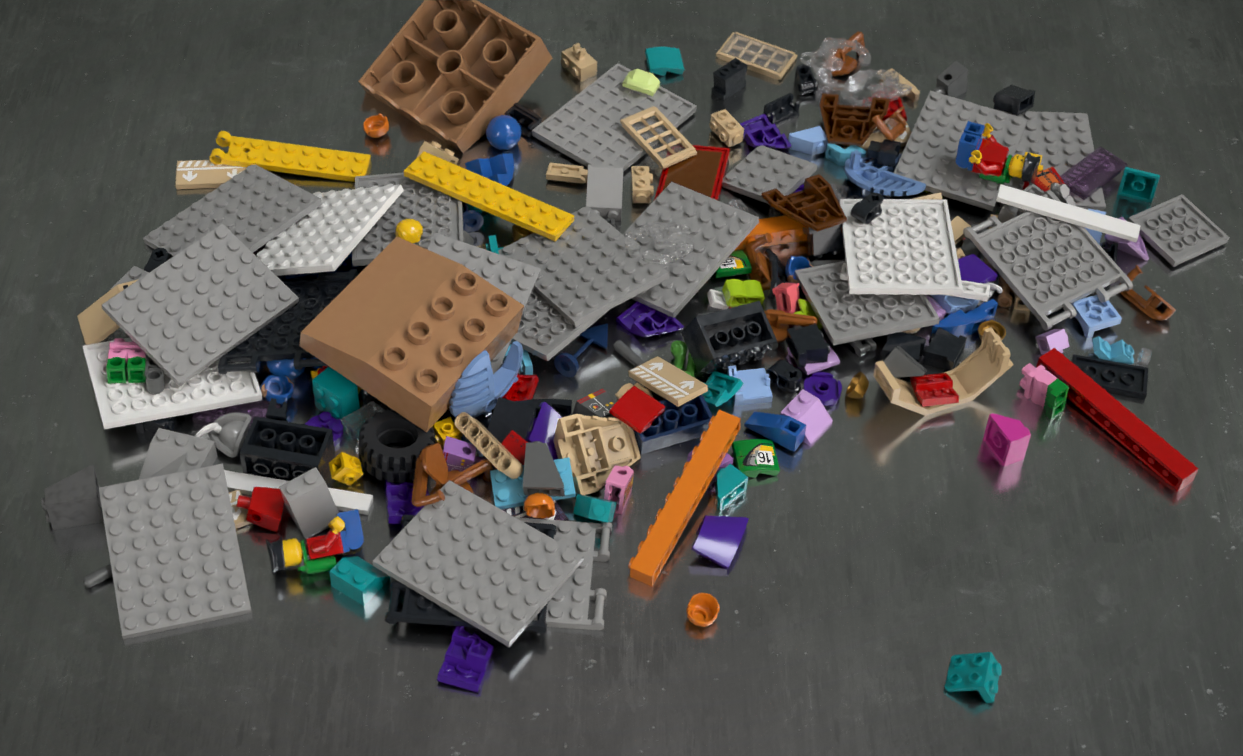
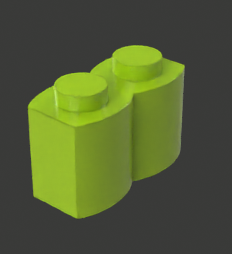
(742, 292)

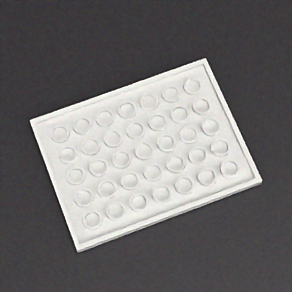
(329, 232)
(902, 249)
(132, 403)

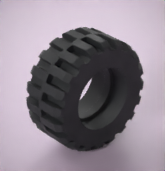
(389, 462)

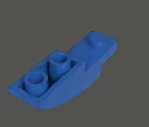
(967, 324)

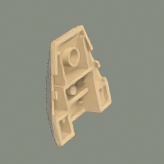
(594, 448)

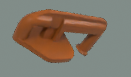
(849, 63)
(896, 122)
(759, 263)
(1150, 306)
(781, 320)
(432, 463)
(462, 477)

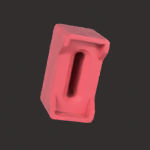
(787, 296)

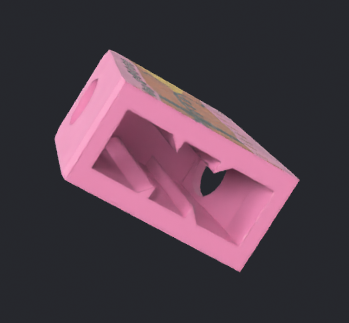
(619, 480)

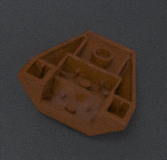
(850, 123)
(813, 206)

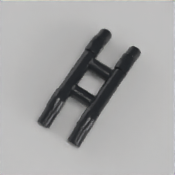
(777, 269)

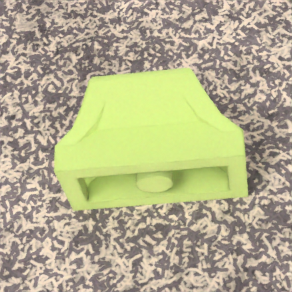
(641, 82)

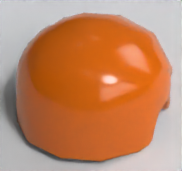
(376, 126)
(539, 506)
(702, 609)

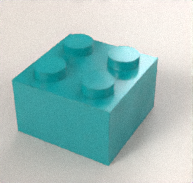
(335, 394)

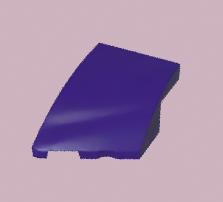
(761, 132)
(975, 270)
(647, 321)
(544, 428)
(399, 501)
(719, 538)
(465, 660)

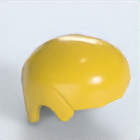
(409, 230)

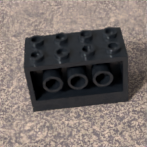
(729, 337)
(286, 449)

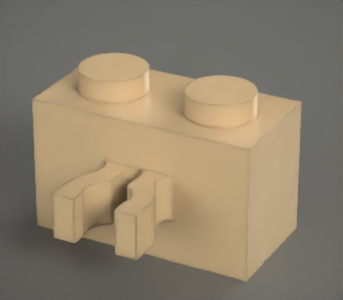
(579, 62)

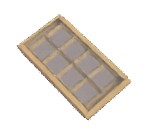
(758, 55)
(658, 137)

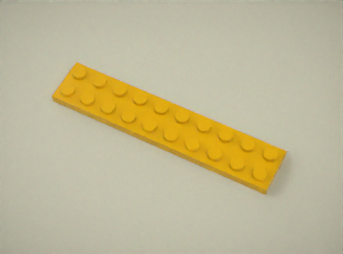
(489, 196)

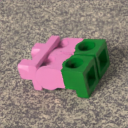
(123, 356)
(1044, 389)

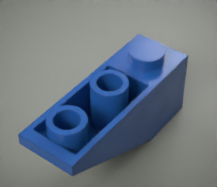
(778, 428)

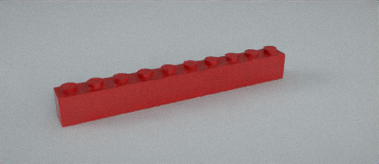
(1120, 422)

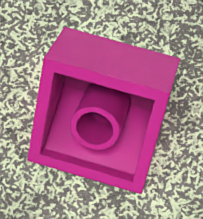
(1006, 438)

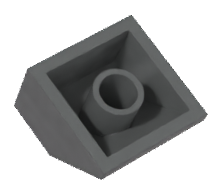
(903, 365)

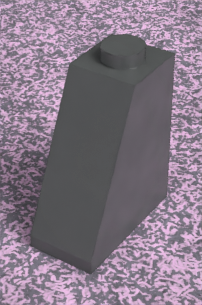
(540, 471)

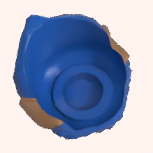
(793, 264)
(277, 388)

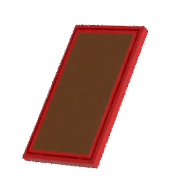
(699, 173)

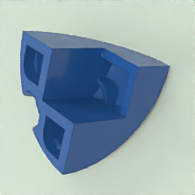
(497, 168)

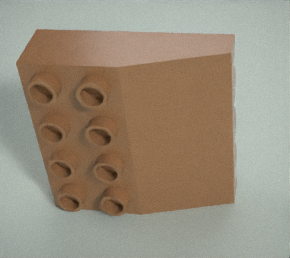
(456, 69)
(412, 329)

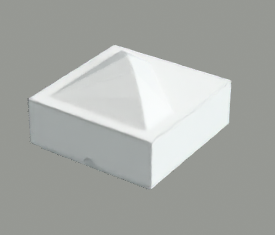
(717, 299)

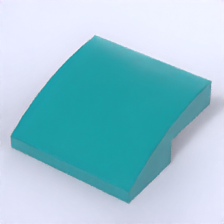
(663, 60)
(721, 388)

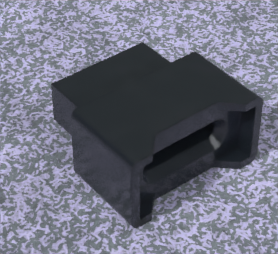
(884, 152)

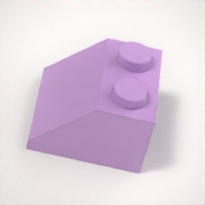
(811, 412)

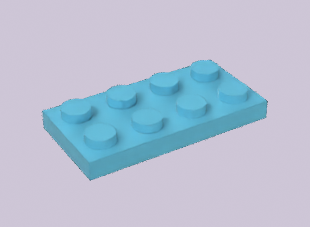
(510, 492)

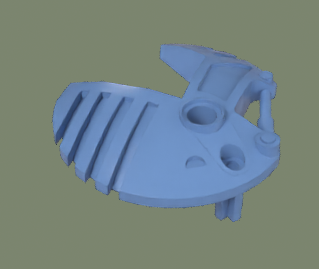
(879, 177)
(480, 388)

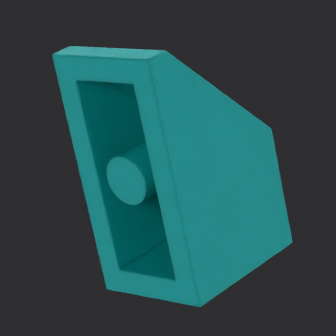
(729, 485)
(594, 508)

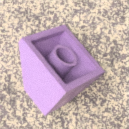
(1134, 248)

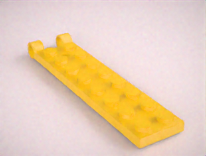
(290, 158)

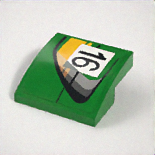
(735, 264)
(755, 457)

